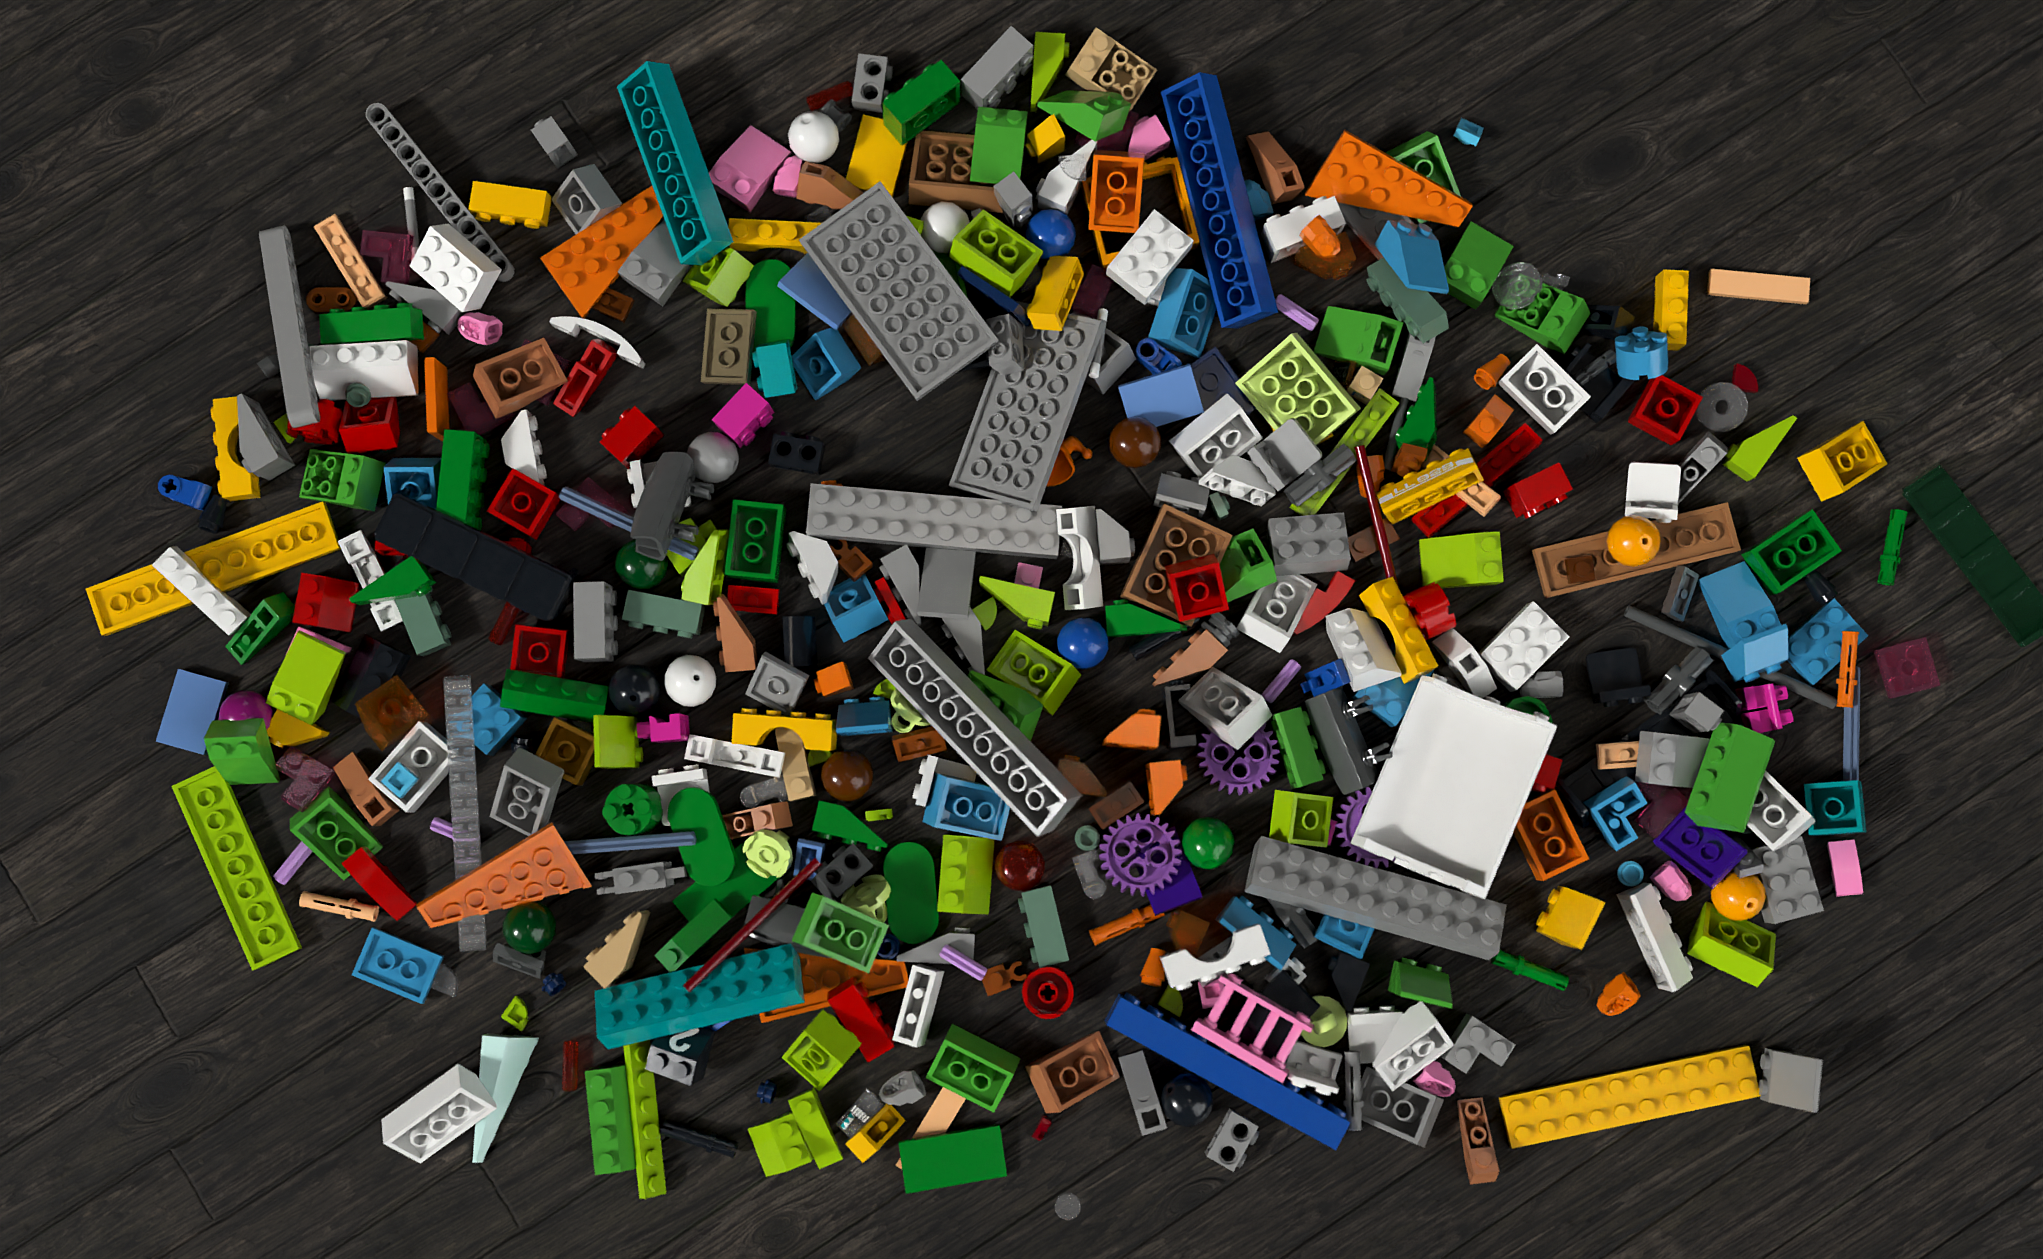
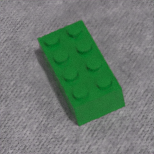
(462, 476)

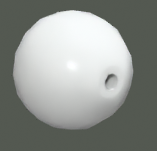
(813, 136)
(942, 224)
(690, 680)

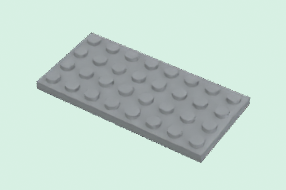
(898, 291)
(1027, 415)

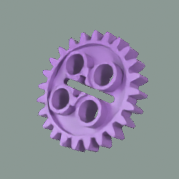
(1254, 768)
(1349, 824)
(1126, 836)

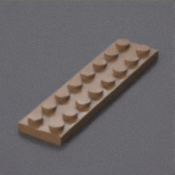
(1687, 540)

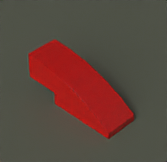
(585, 377)
(1323, 603)
(379, 883)

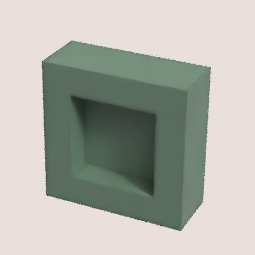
(1219, 505)

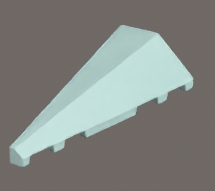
(500, 1070)

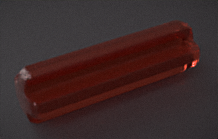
(836, 93)
(503, 624)
(570, 1065)

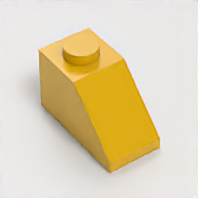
(1045, 140)
(291, 731)
(875, 1132)

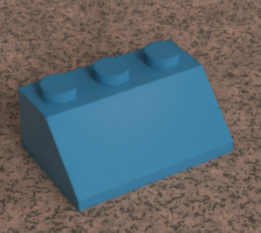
(1184, 313)
(1238, 915)

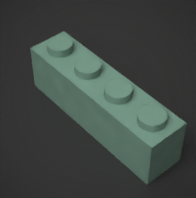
(1414, 307)

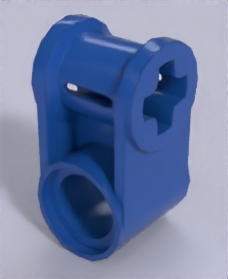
(1159, 358)
(187, 492)

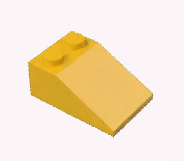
(1842, 461)
(1569, 917)

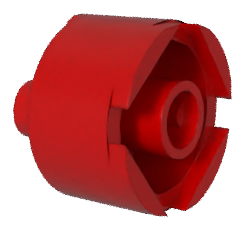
(324, 431)
(1430, 610)
(1058, 1002)

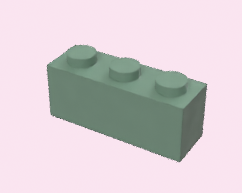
(663, 614)
(424, 623)
(1043, 926)

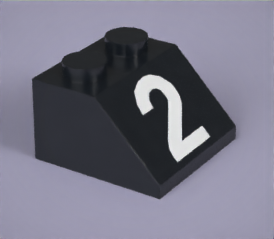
(681, 1055)

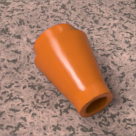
(1490, 373)
(1153, 970)

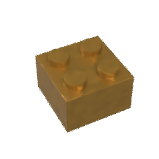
(568, 749)

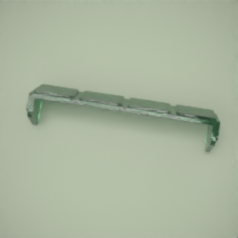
(1977, 553)

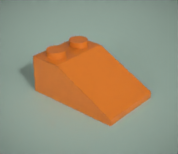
(1116, 191)

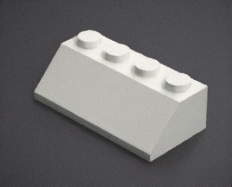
(383, 367)
(1656, 937)
(437, 1114)

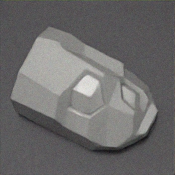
(1543, 685)
(902, 1089)

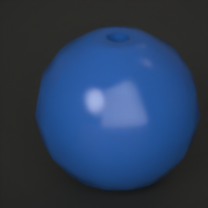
(1051, 232)
(1083, 643)

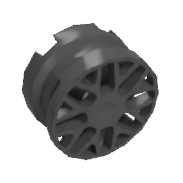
(1220, 628)

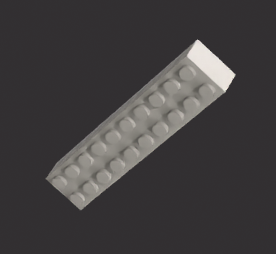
(931, 521)
(974, 727)
(1375, 898)

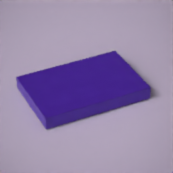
(1700, 849)
(1183, 886)

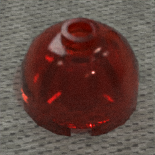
(1019, 865)

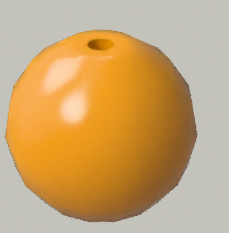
(1633, 540)
(1738, 897)

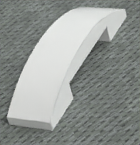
(573, 325)
(368, 569)
(734, 755)

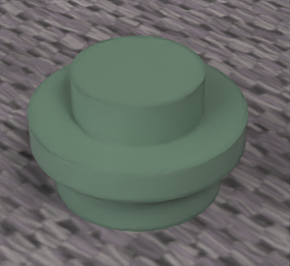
(357, 395)
(1087, 838)

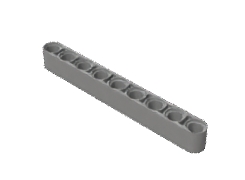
(433, 183)
(289, 327)

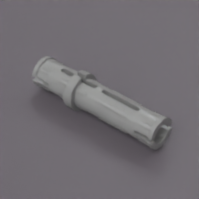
(1353, 1090)

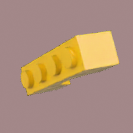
(759, 234)
(234, 480)
(1412, 652)
(753, 728)

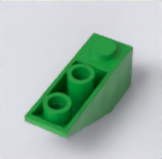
(1421, 420)
(841, 822)

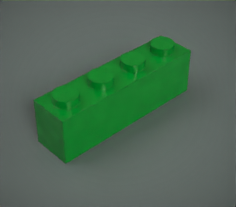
(371, 325)
(553, 696)

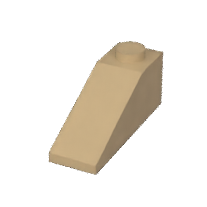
(795, 766)

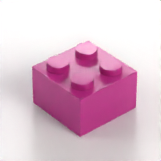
(744, 416)

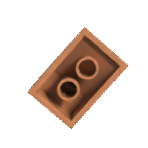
(518, 377)
(1072, 1072)

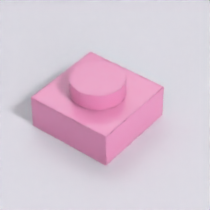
(1028, 575)
(1210, 993)

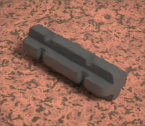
(1595, 367)

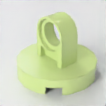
(907, 711)
(768, 853)
(868, 897)
(1328, 1022)

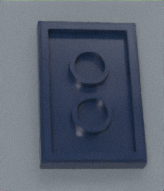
(994, 296)
(1217, 378)

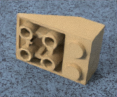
(1110, 67)
(617, 957)

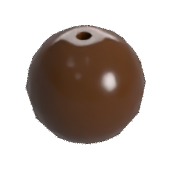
(1135, 442)
(847, 775)

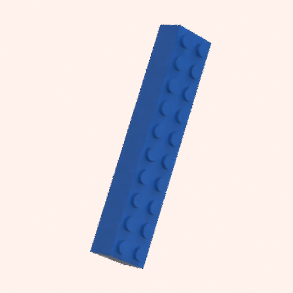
(1219, 201)
(1227, 1071)

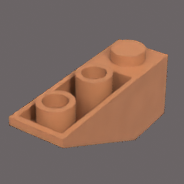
(1275, 167)
(825, 186)
(737, 642)
(1198, 657)
(366, 796)
(765, 817)
(1477, 1141)

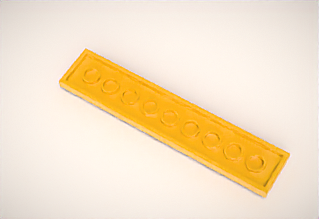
(225, 563)
(1629, 1096)

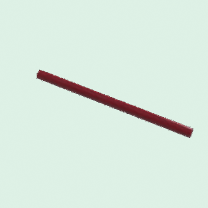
(1375, 512)
(746, 930)

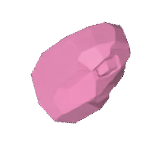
(787, 177)
(480, 328)
(1672, 882)
(1435, 1080)

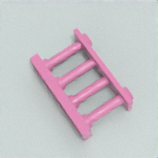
(1231, 1041)

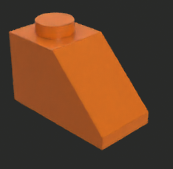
(1488, 421)
(833, 680)

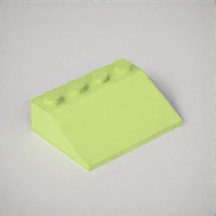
(1298, 386)

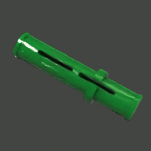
(1891, 551)
(1519, 965)

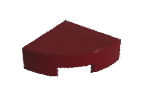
(1744, 379)
(1042, 1127)

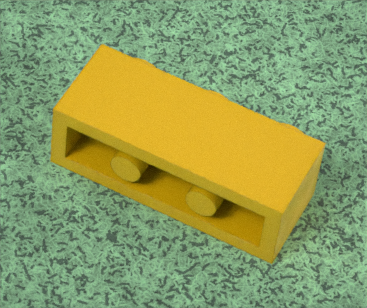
(509, 204)
(1055, 293)
(1671, 306)

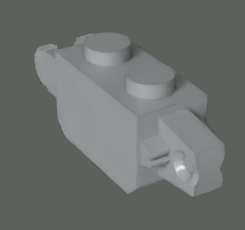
(641, 877)

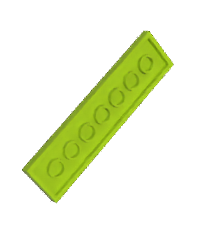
(236, 868)

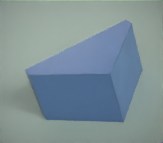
(806, 852)

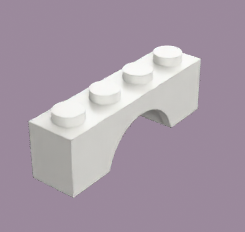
(1084, 586)
(197, 588)
(1246, 946)

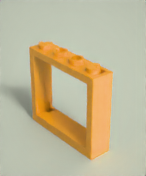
(1158, 168)

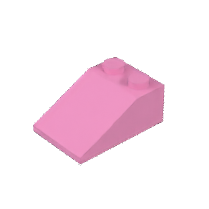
(748, 168)

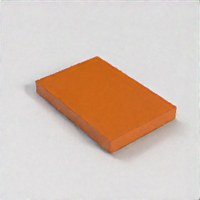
(436, 397)

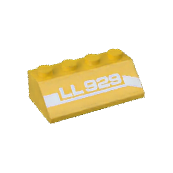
(1429, 486)

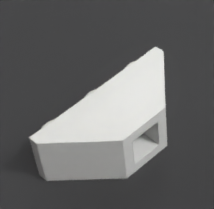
(522, 449)
(1240, 480)
(815, 562)
(1465, 663)

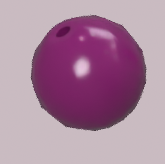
(246, 705)

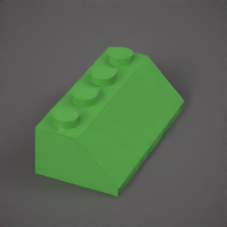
(1729, 778)
(610, 1119)

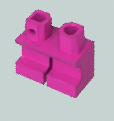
(1766, 698)
(664, 732)

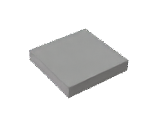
(777, 684)

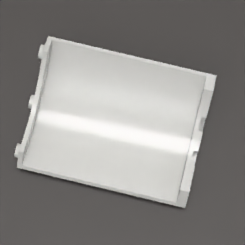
(1454, 785)

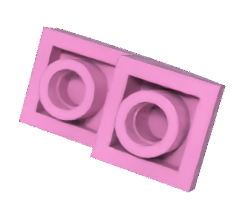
(1845, 868)

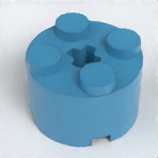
(1641, 354)

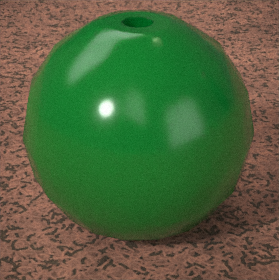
(1208, 843)

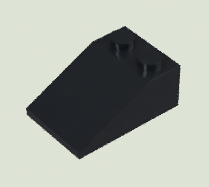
(1286, 993)

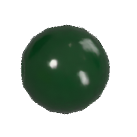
(639, 570)
(529, 927)

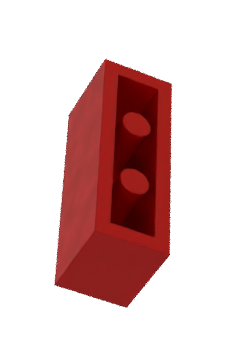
(861, 1018)

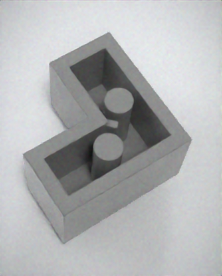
(1475, 1038)

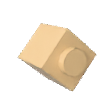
(1364, 385)

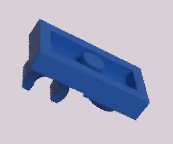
(1326, 678)

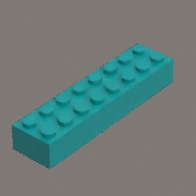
(674, 163)
(731, 991)

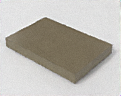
(728, 346)

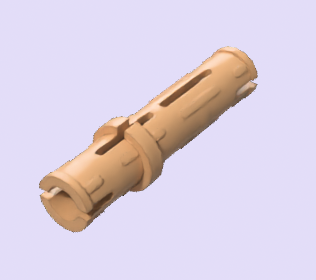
(367, 911)

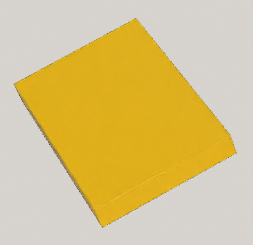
(875, 156)

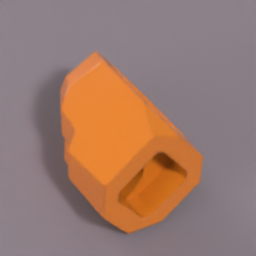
(1321, 238)
(1377, 469)
(1618, 995)

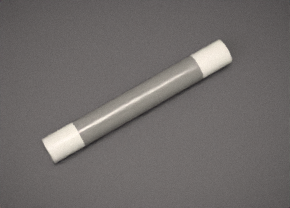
(411, 218)
(1096, 361)

